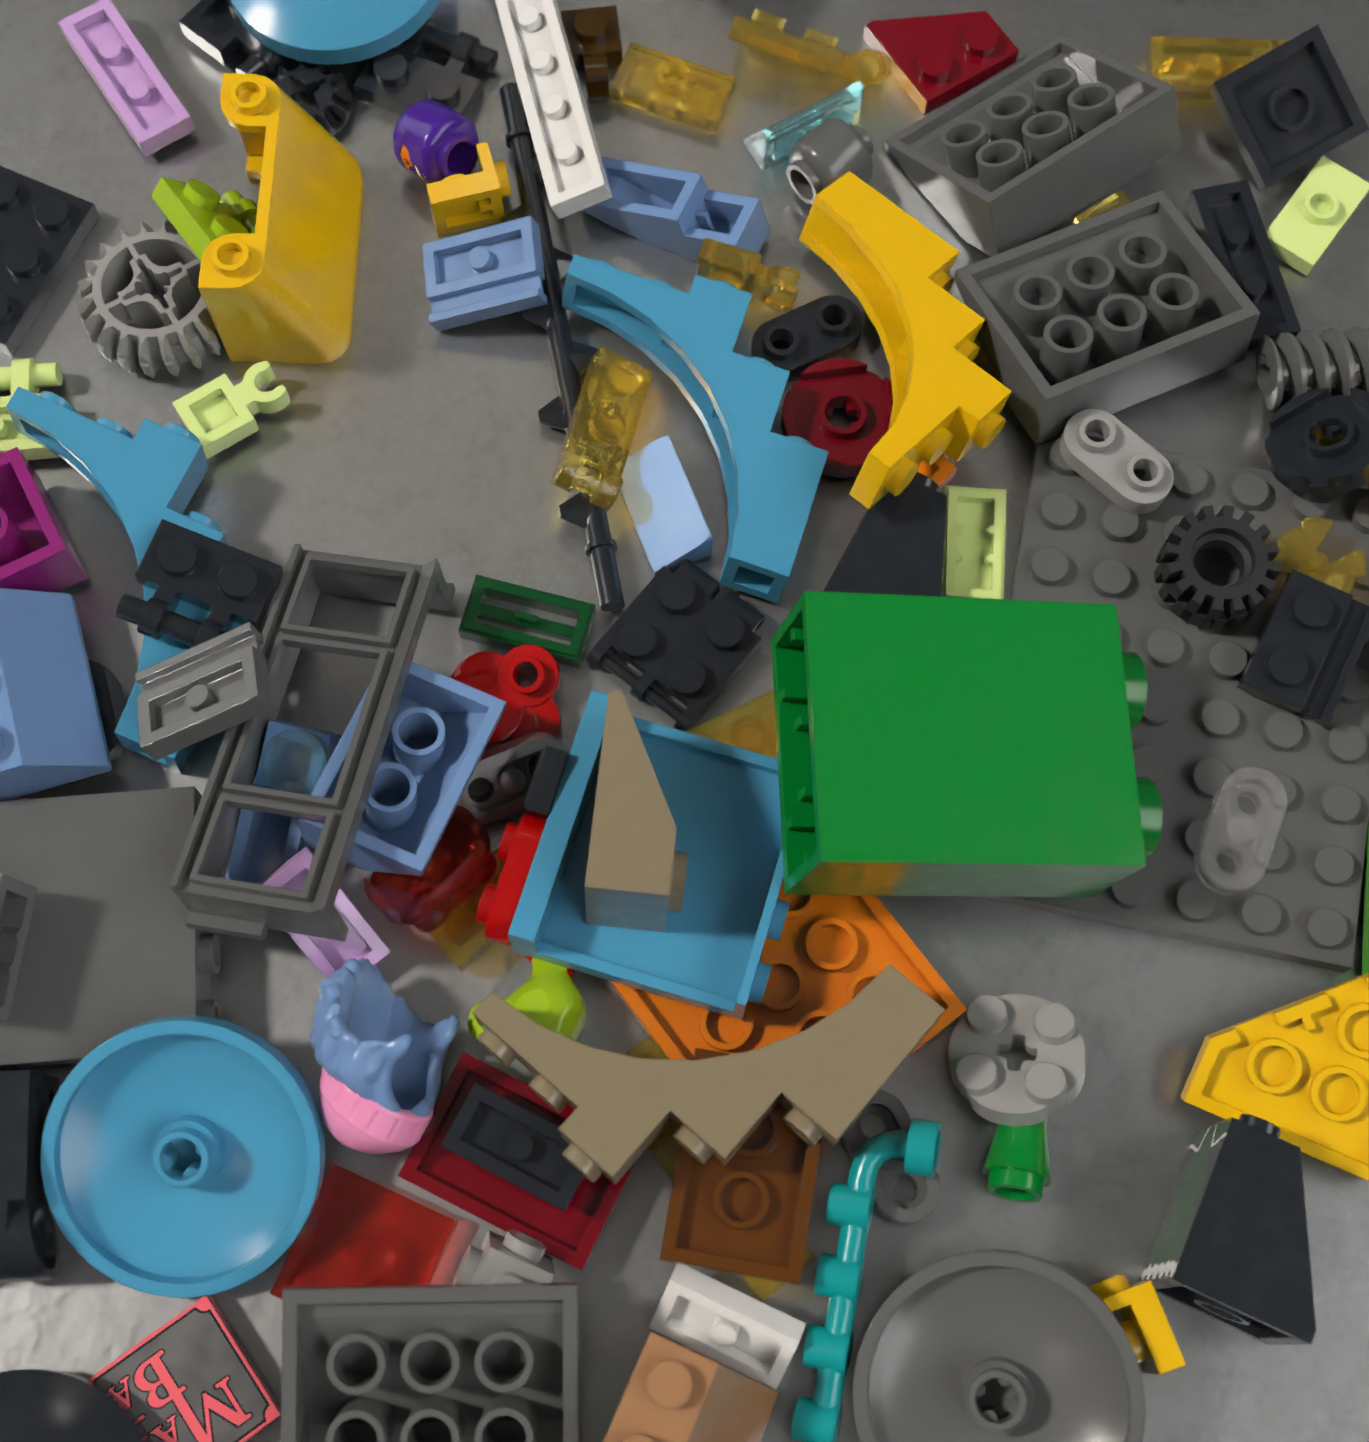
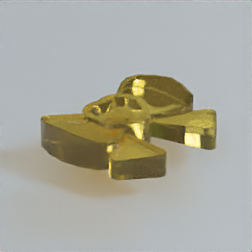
(1299, 553)

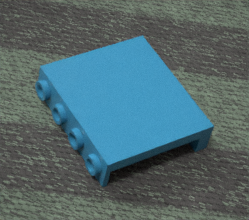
(730, 828)

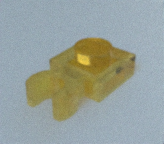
(745, 272)

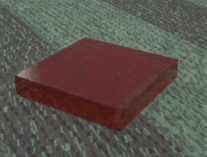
(365, 1238)

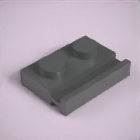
(202, 691)

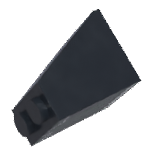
(1239, 1234)

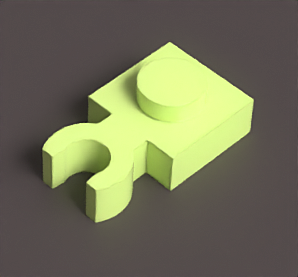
(225, 412)

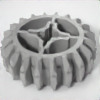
(128, 319)

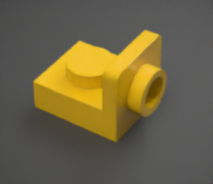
(471, 199)
(1142, 1322)

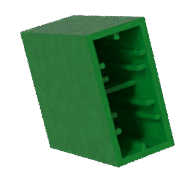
(958, 747)

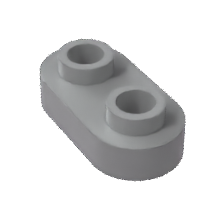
(1111, 462)

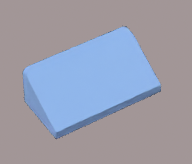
(664, 507)

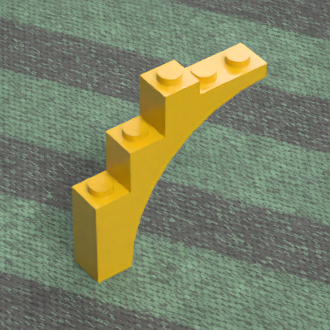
(925, 331)

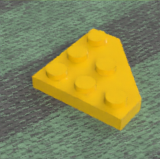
(1297, 1070)

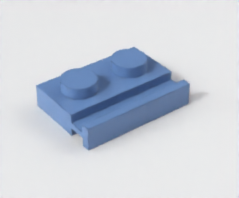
(484, 273)

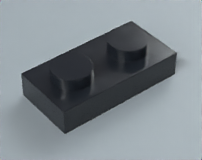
(514, 1147)

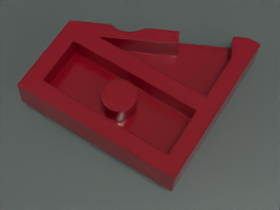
(941, 54)

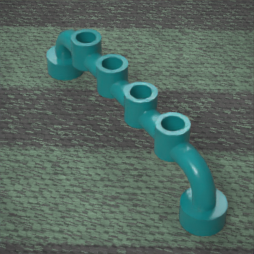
(842, 1274)

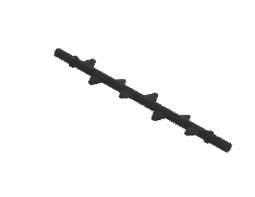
(568, 357)

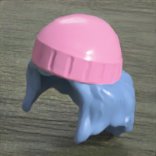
(375, 1061)

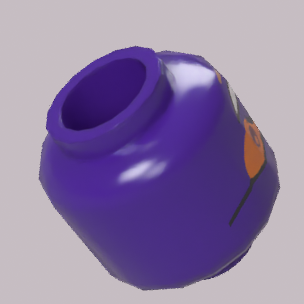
(435, 141)

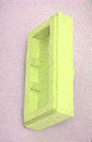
(1316, 214)
(974, 543)

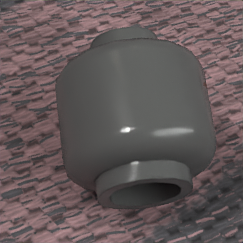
(827, 155)

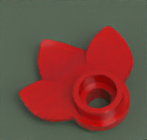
(526, 708)

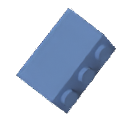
(46, 696)
(421, 773)

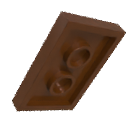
(751, 1211)

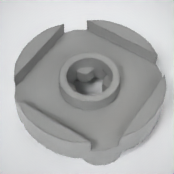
(1040, 1085)

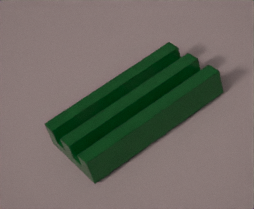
(532, 598)

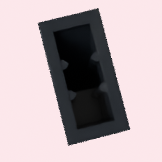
(897, 545)

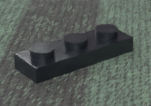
(1236, 235)

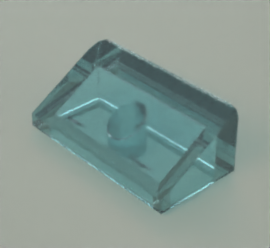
(773, 143)

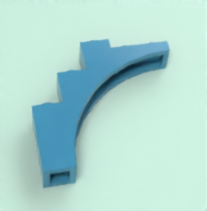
(693, 340)
(142, 484)

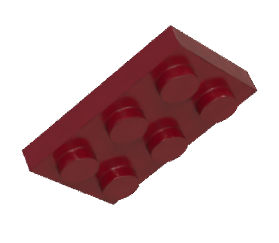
(429, 1166)

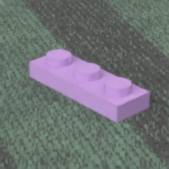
(126, 76)

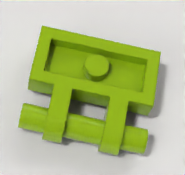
(202, 213)

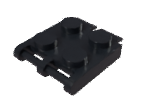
(681, 642)

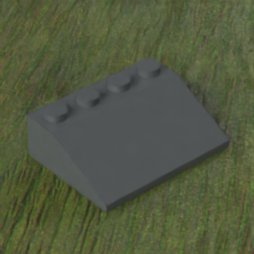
(1037, 143)
(1106, 314)
(431, 1363)

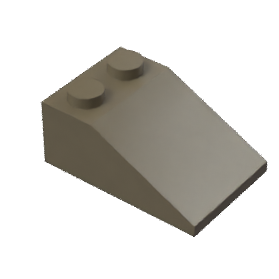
(632, 853)

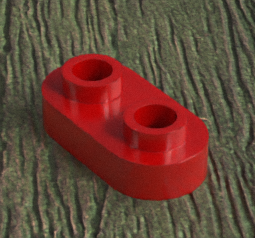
(500, 901)

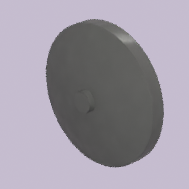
(996, 1354)

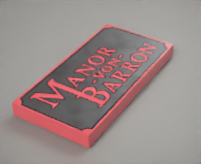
(193, 1381)

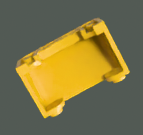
(294, 280)

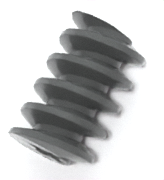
(1311, 363)

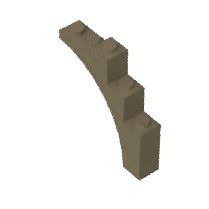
(717, 1102)

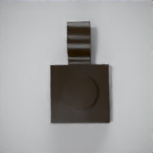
(594, 45)

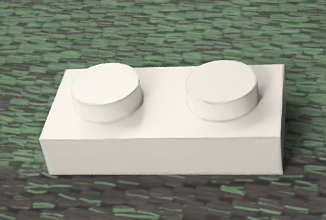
(727, 1326)

